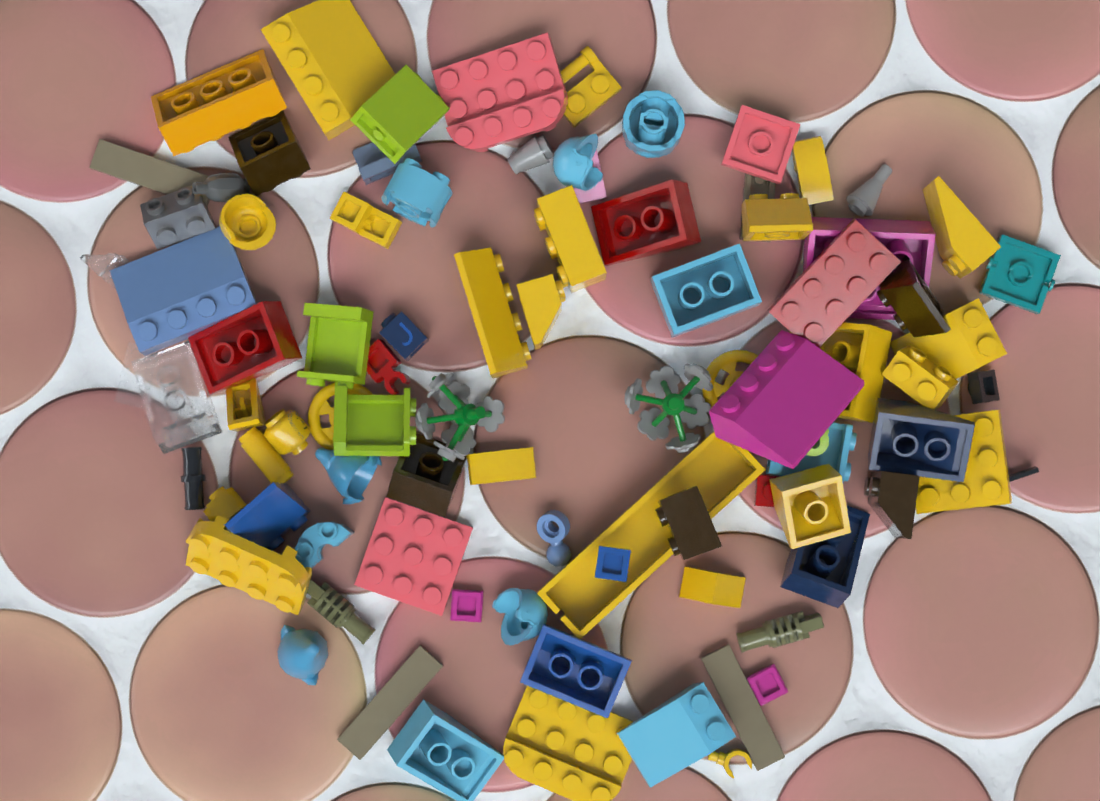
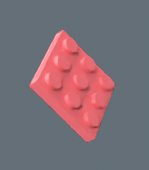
(413, 556)

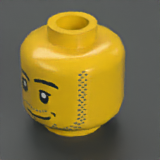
(287, 432)

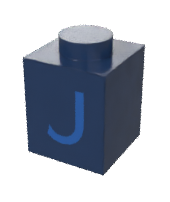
(403, 335)

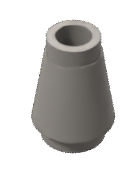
(531, 155)

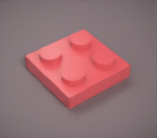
(760, 144)

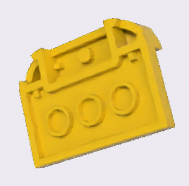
(248, 565)
(566, 748)

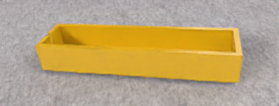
(718, 472)

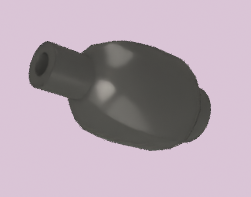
(222, 186)

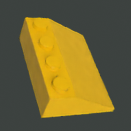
(329, 60)

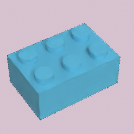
(705, 290)

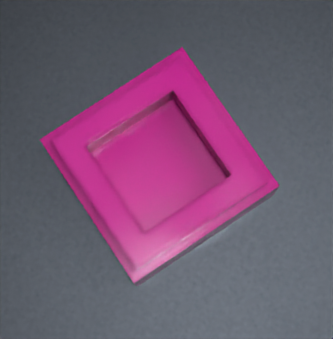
(466, 605)
(767, 684)

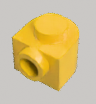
(224, 504)

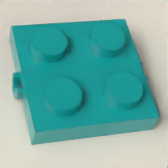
(1020, 274)

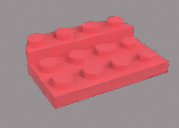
(503, 94)

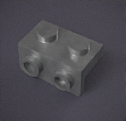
(176, 217)

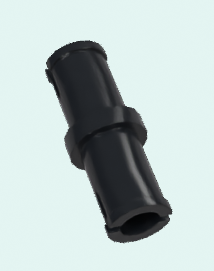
(193, 478)

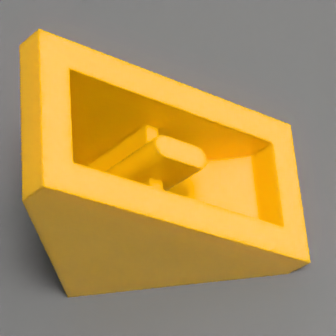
(244, 406)
(712, 587)

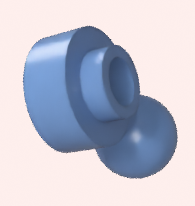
(558, 552)

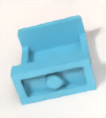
(840, 442)

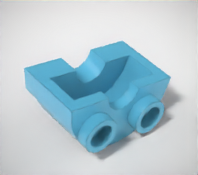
(316, 537)

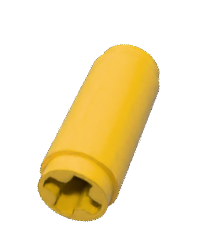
(265, 456)

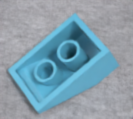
(676, 734)
(444, 753)

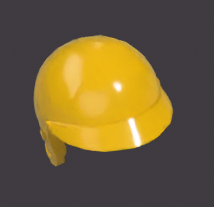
(247, 222)

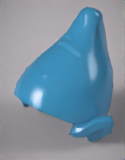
(348, 473)
(302, 653)

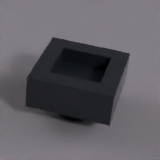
(983, 386)

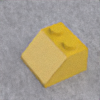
(776, 218)
(541, 306)
(811, 505)

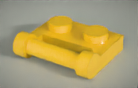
(591, 91)

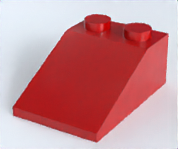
(646, 222)
(245, 346)

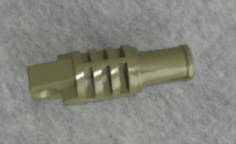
(338, 610)
(780, 631)

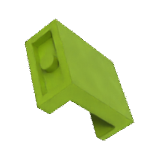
(400, 113)
(337, 345)
(373, 424)

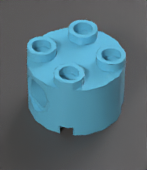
(652, 124)
(417, 193)

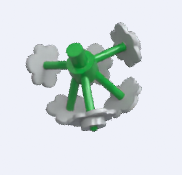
(454, 401)
(689, 411)

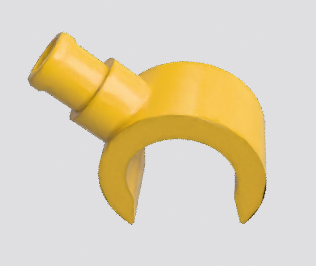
(724, 758)

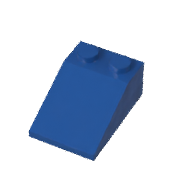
(270, 516)

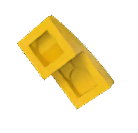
(812, 170)
(365, 220)
(501, 466)

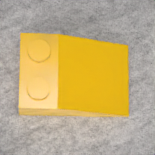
(959, 235)
(965, 347)

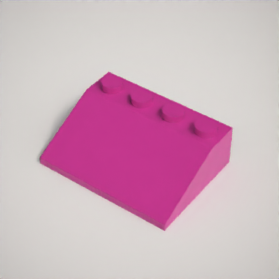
(901, 237)
(784, 400)

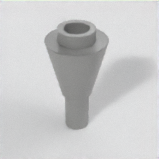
(865, 197)

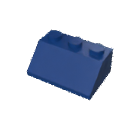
(575, 671)

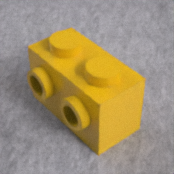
(920, 377)

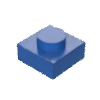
(612, 563)

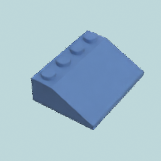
(182, 290)

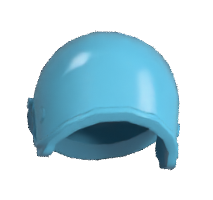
(574, 162)
(523, 616)

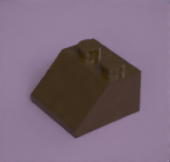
(269, 153)
(913, 302)
(425, 477)
(893, 500)
(688, 523)

